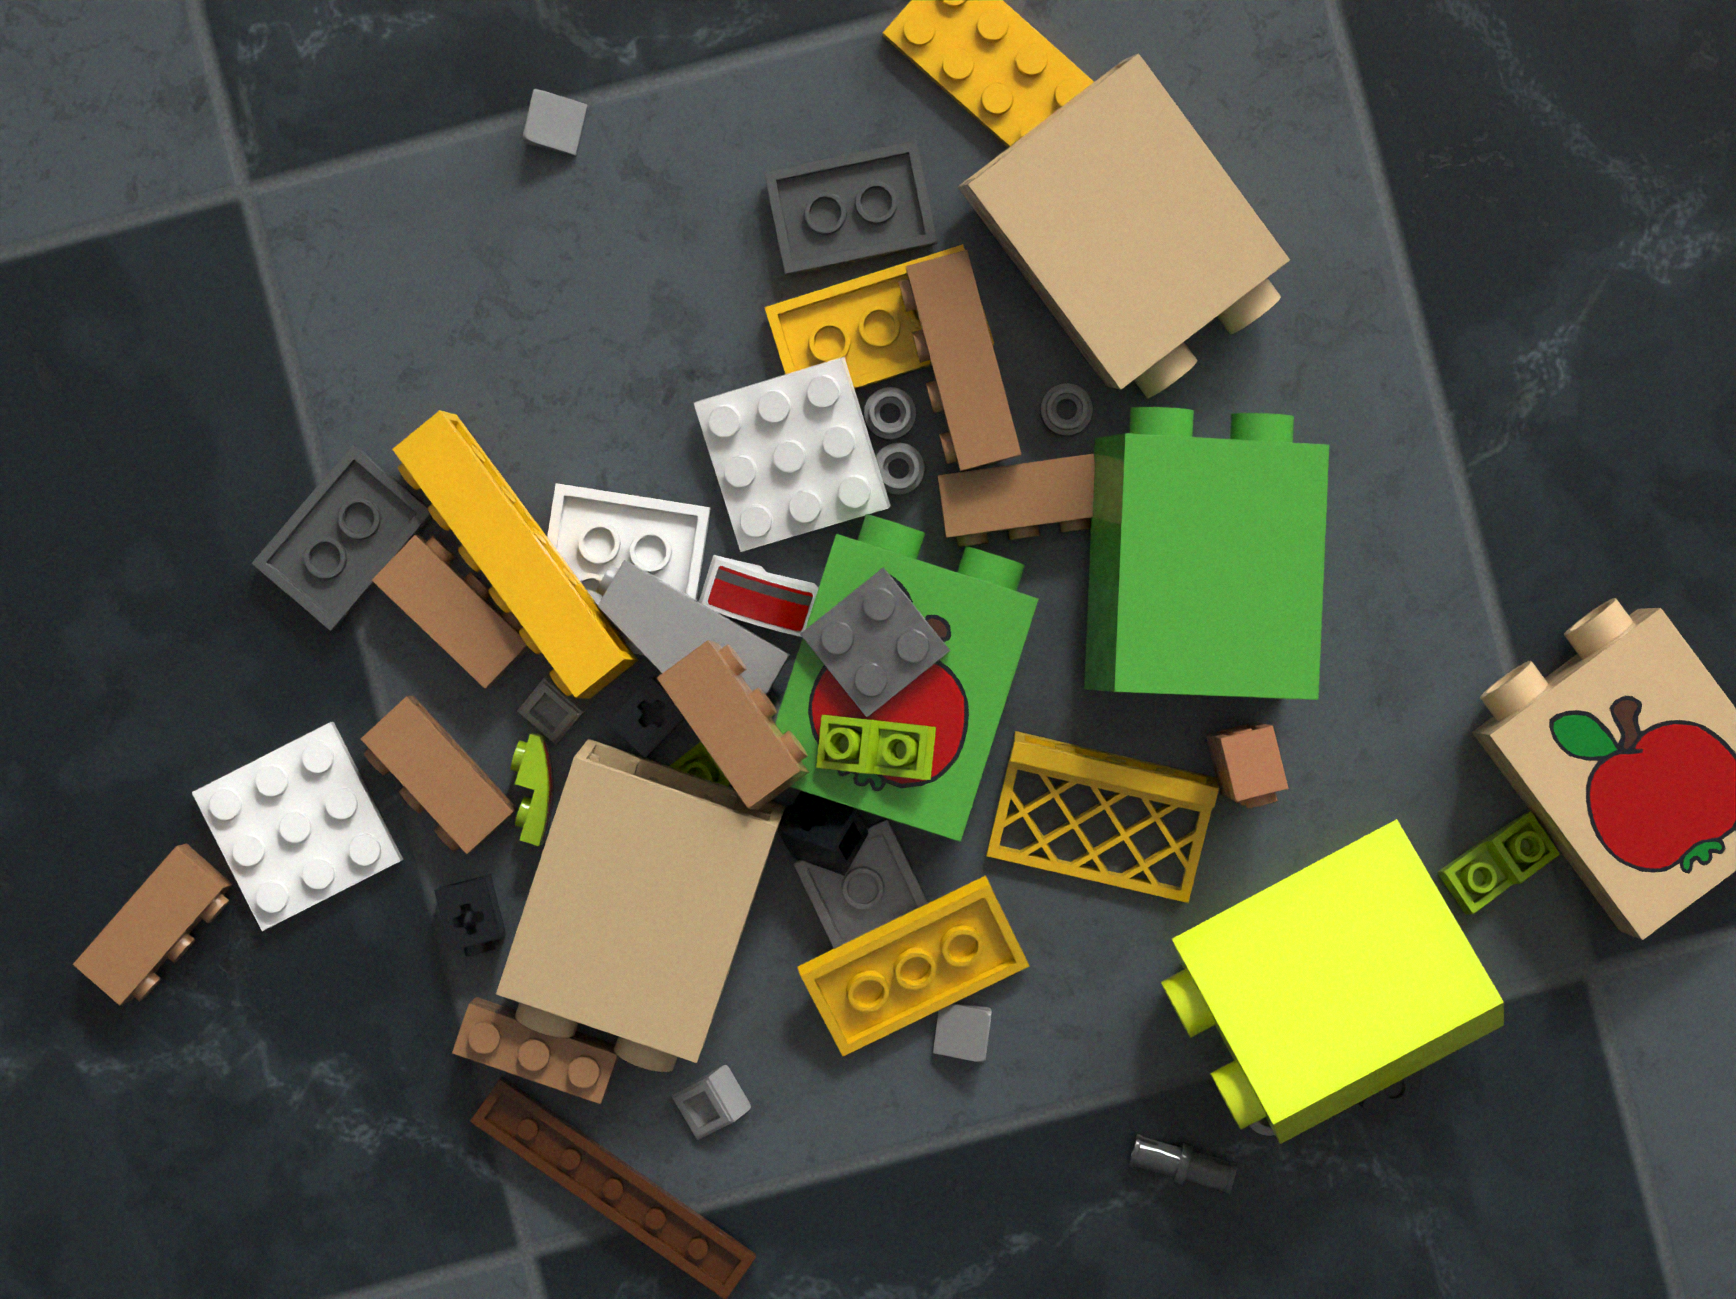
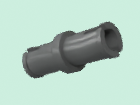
(1183, 1164)

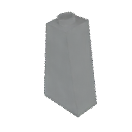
(672, 625)

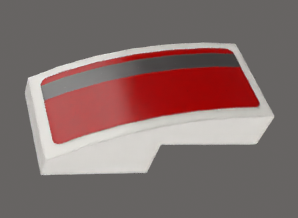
(758, 596)

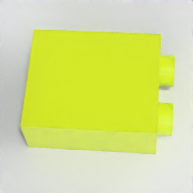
(1332, 985)

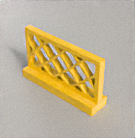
(1111, 773)

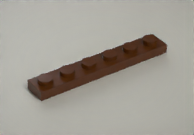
(613, 1188)

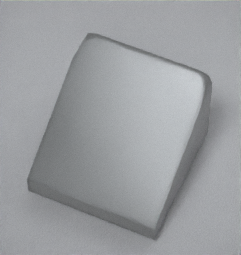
(554, 122)
(552, 710)
(963, 1032)
(712, 1102)

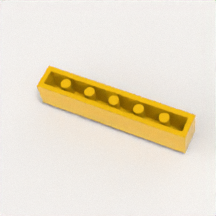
(513, 555)

